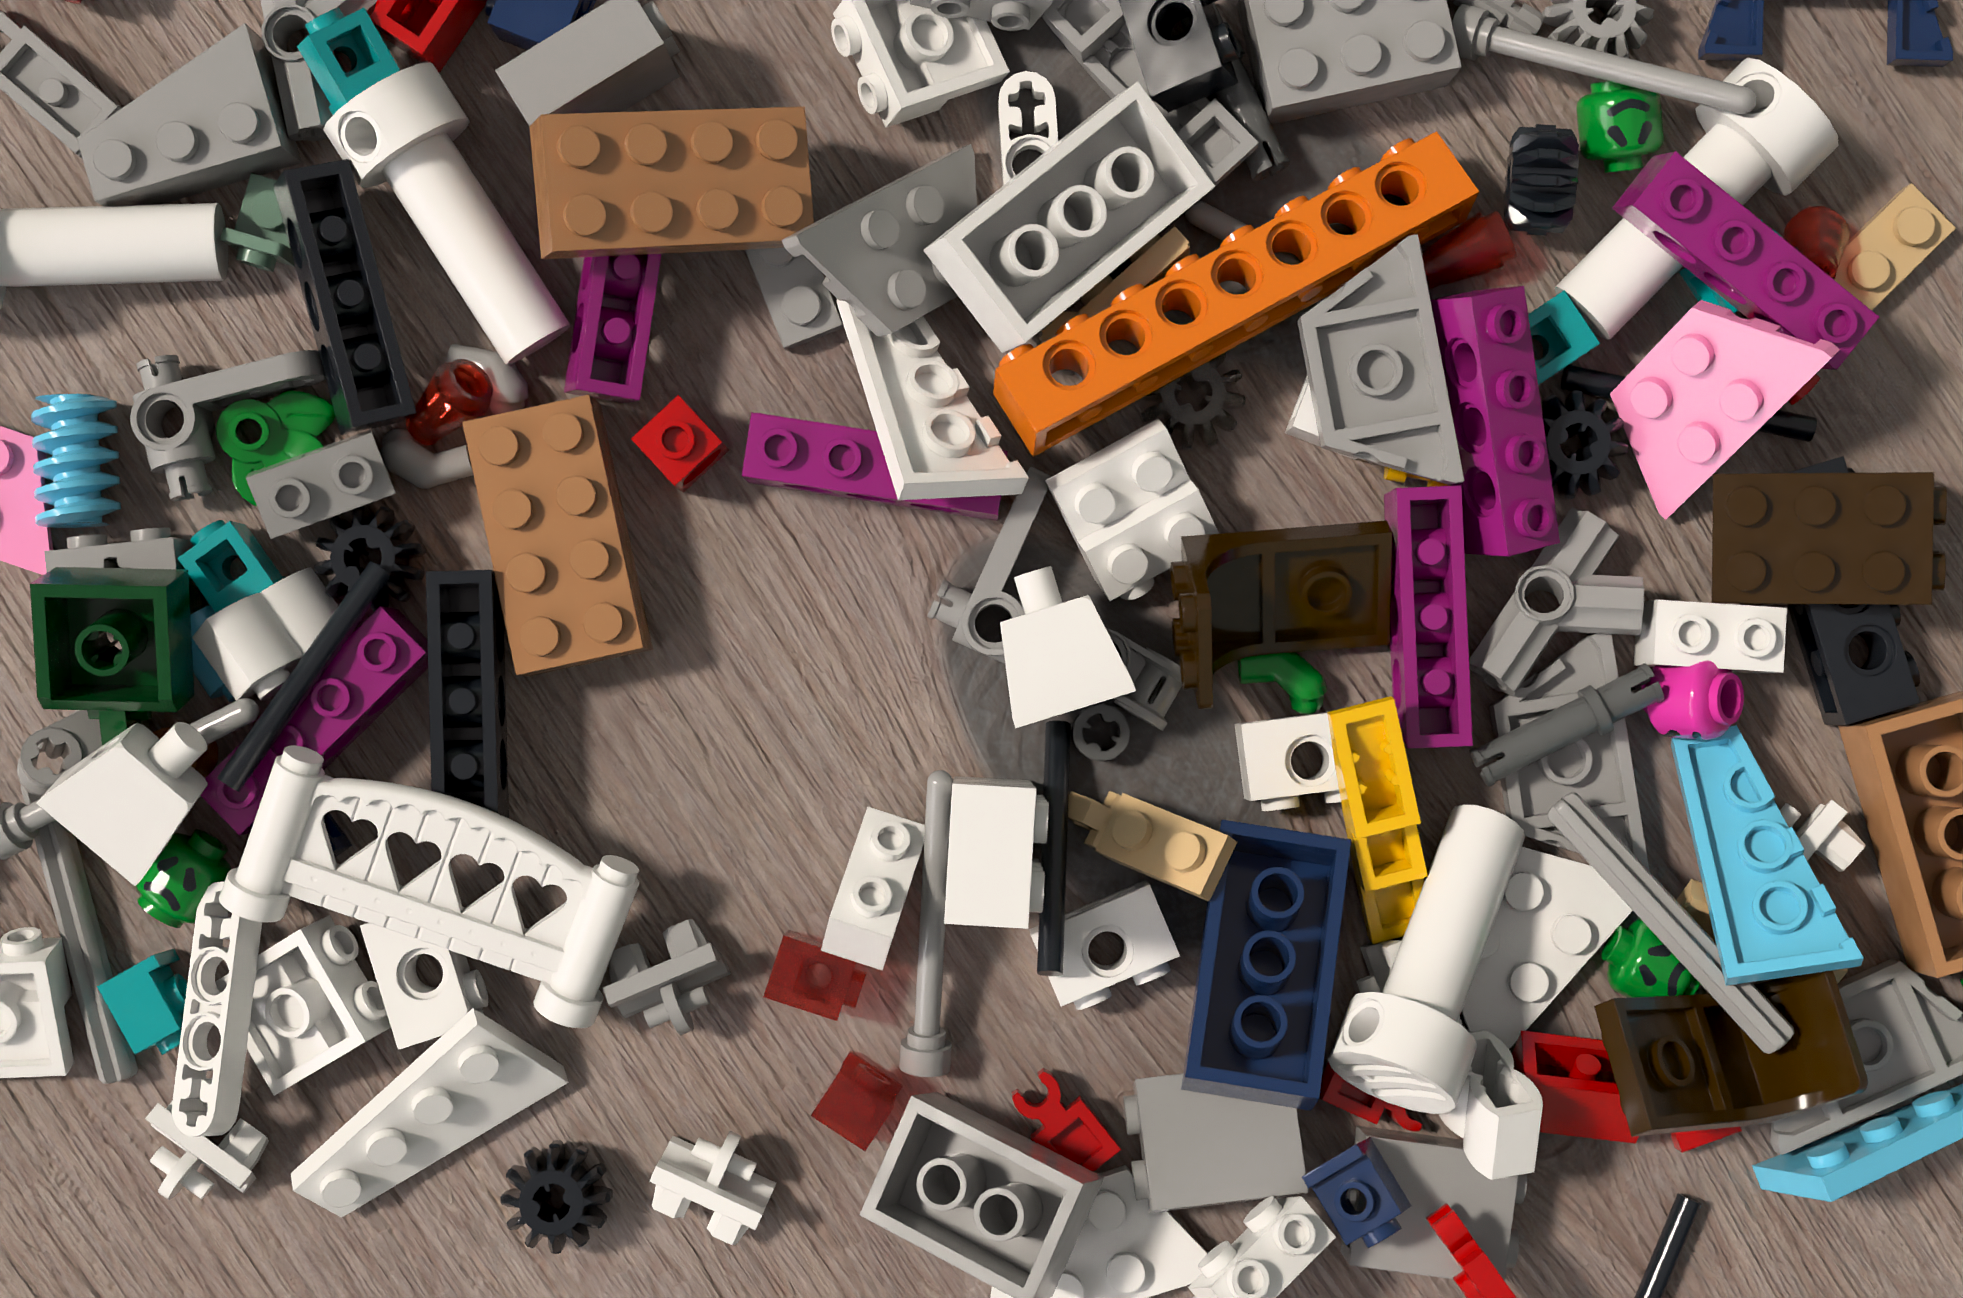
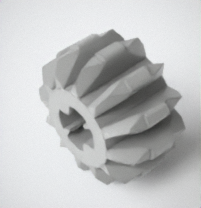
(1615, 34)

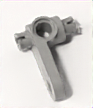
(191, 448)
(994, 575)

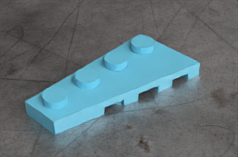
(1757, 884)
(1867, 1150)

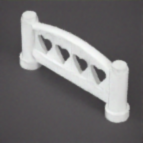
(294, 858)

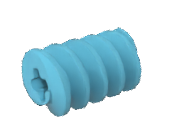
(74, 460)

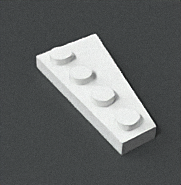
(924, 418)
(436, 1105)

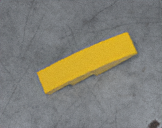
(1379, 814)

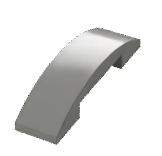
(1102, 45)

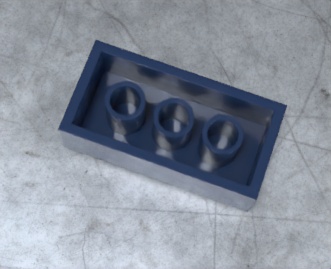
(1268, 968)

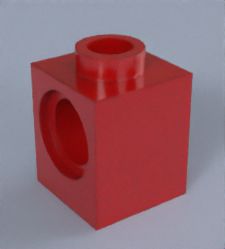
(680, 444)

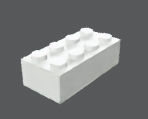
(1069, 218)
(991, 852)

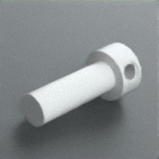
(405, 137)
(1740, 153)
(111, 245)
(1409, 1037)

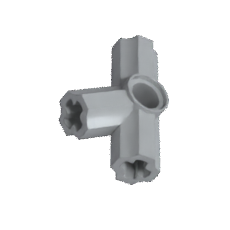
(300, 94)
(1586, 603)

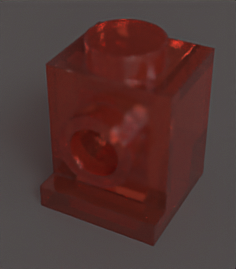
(791, 984)
(857, 1101)

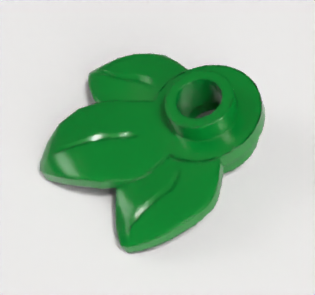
(287, 427)

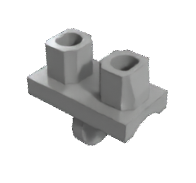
(671, 987)

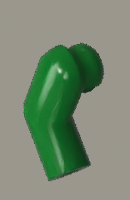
(1292, 673)

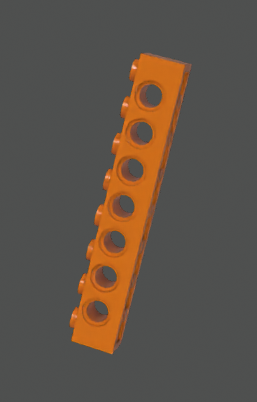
(1048, 412)

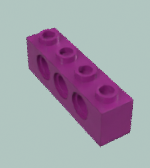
(1741, 256)
(612, 327)
(1497, 421)
(838, 464)
(1429, 616)
(350, 695)

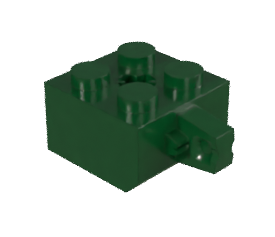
(85, 670)

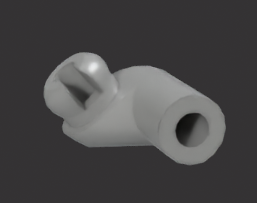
(507, 381)
(418, 465)

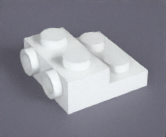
(914, 57)
(1131, 510)
(310, 1004)
(32, 1005)
(1268, 1255)

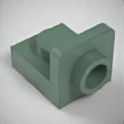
(259, 228)

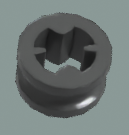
(1093, 750)

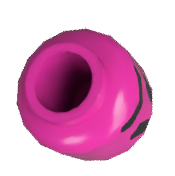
(1697, 701)

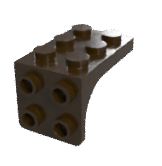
(1827, 538)
(1278, 595)
(1694, 1069)

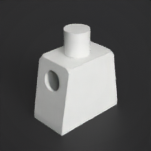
(1058, 653)
(130, 795)

